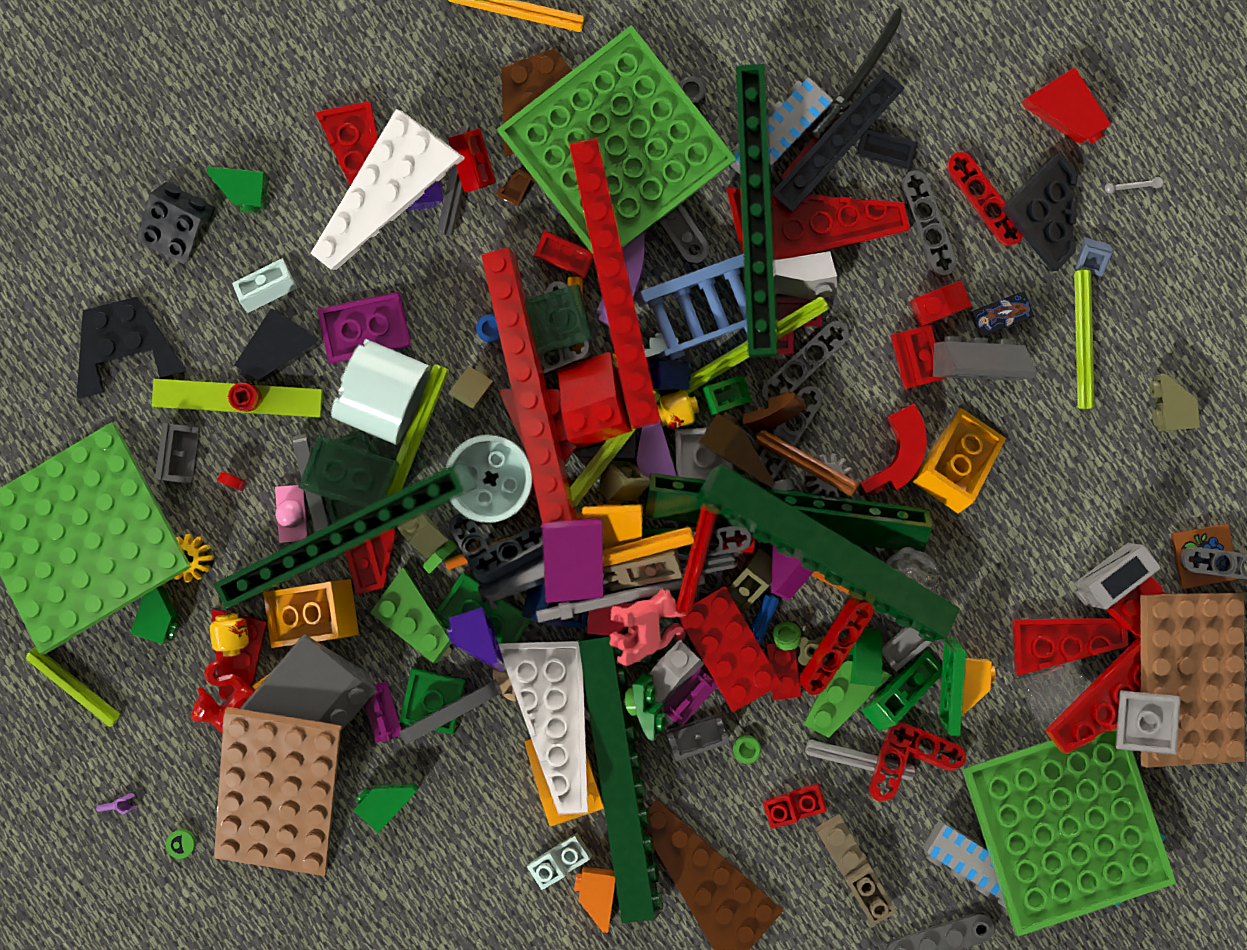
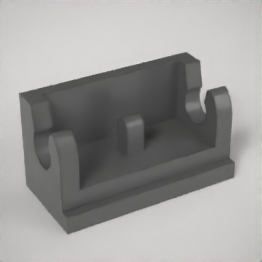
(177, 453)
(697, 736)

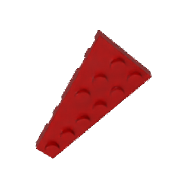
(825, 223)
(1098, 705)

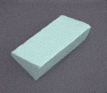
(264, 285)

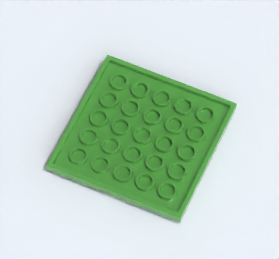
(647, 133)
(83, 539)
(1067, 830)

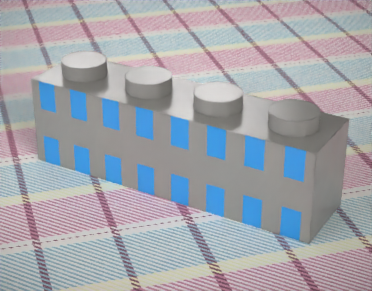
(792, 118)
(964, 857)

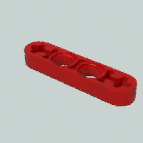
(980, 202)
(832, 643)

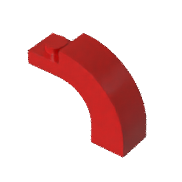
(910, 451)

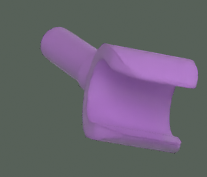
(120, 805)

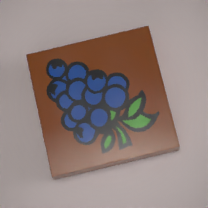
(1210, 537)

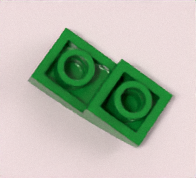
(867, 659)
(648, 712)

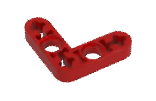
(902, 750)

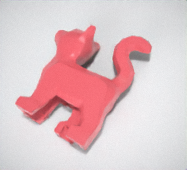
(643, 627)

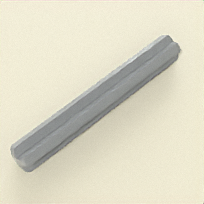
(853, 757)

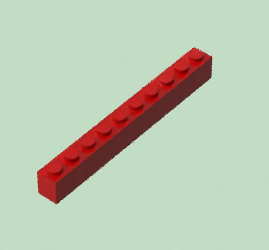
(614, 283)
(529, 387)

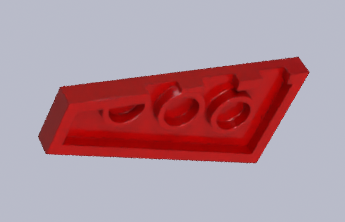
(351, 135)
(1058, 641)

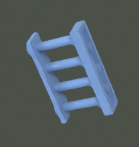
(679, 289)

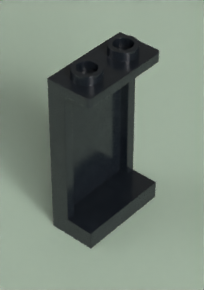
(515, 581)

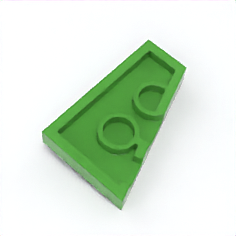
(410, 617)
(839, 700)

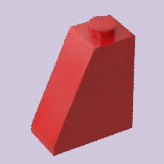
(1069, 108)

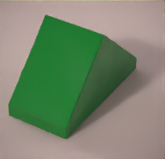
(726, 395)

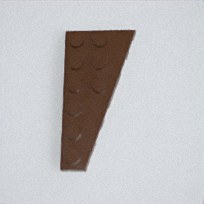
(719, 895)

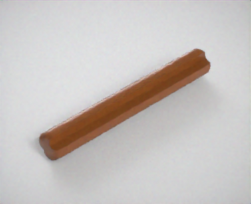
(807, 462)

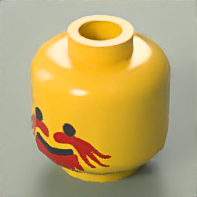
(677, 410)
(229, 634)

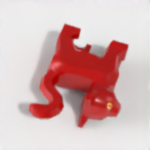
(206, 708)

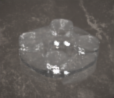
(918, 563)

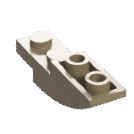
(856, 869)

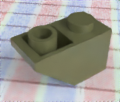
(1174, 405)
(423, 535)

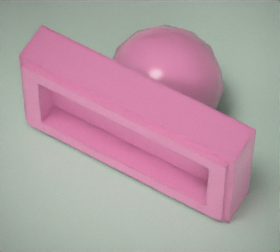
(291, 513)

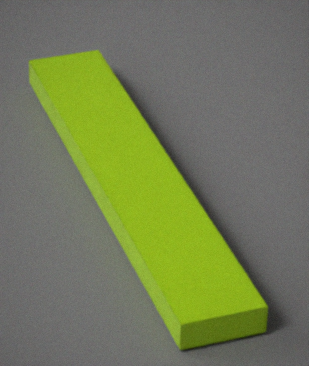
(214, 397)

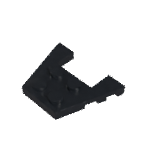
(116, 333)

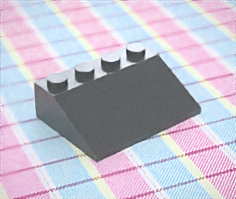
(313, 686)

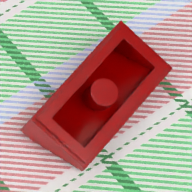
(475, 169)

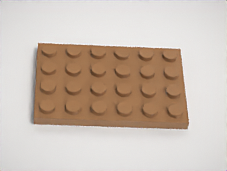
(1197, 652)
(276, 791)

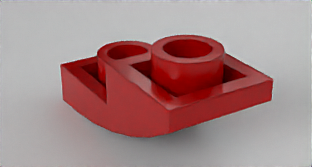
(795, 805)

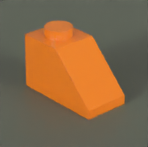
(596, 894)

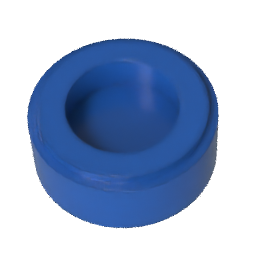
(488, 329)

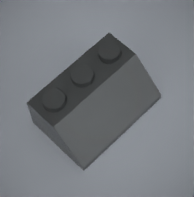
(982, 359)

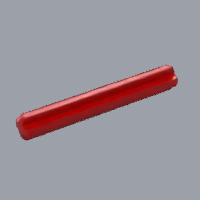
(696, 561)

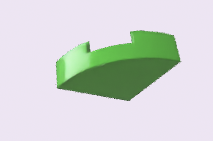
(439, 556)

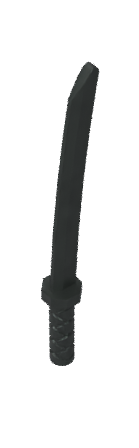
(841, 102)

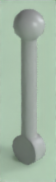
(1156, 182)

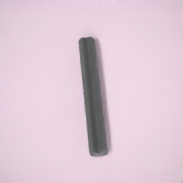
(452, 199)

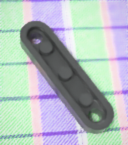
(684, 234)
(947, 936)

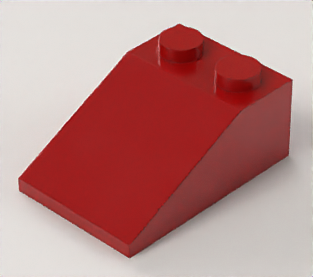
(592, 401)

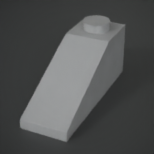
(806, 276)
(674, 670)

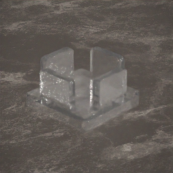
(1051, 692)

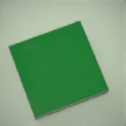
(429, 692)

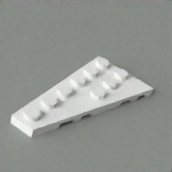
(390, 180)
(551, 699)

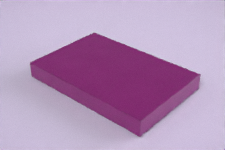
(373, 318)
(573, 560)

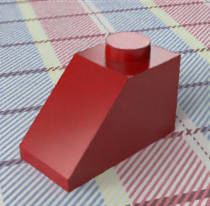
(940, 303)

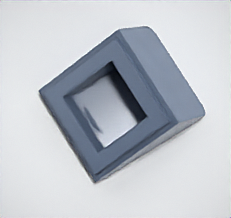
(1094, 256)

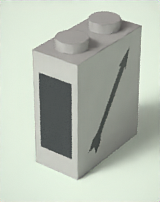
(1116, 576)

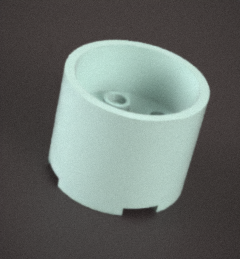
(380, 391)
(513, 486)

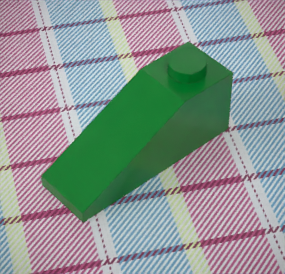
(902, 692)

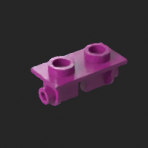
(690, 697)
(383, 714)

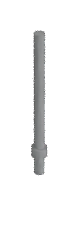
(566, 609)

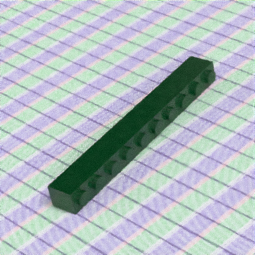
(757, 210)
(855, 520)
(346, 534)
(827, 553)
(620, 781)

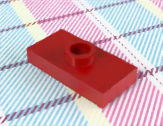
(564, 254)

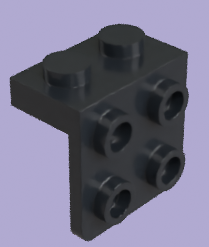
(173, 221)

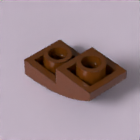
(779, 411)

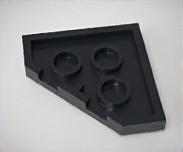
(1047, 210)

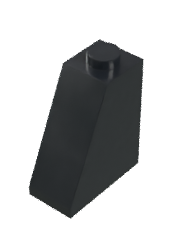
(274, 347)

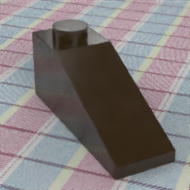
(732, 444)

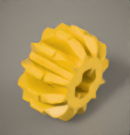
(199, 557)

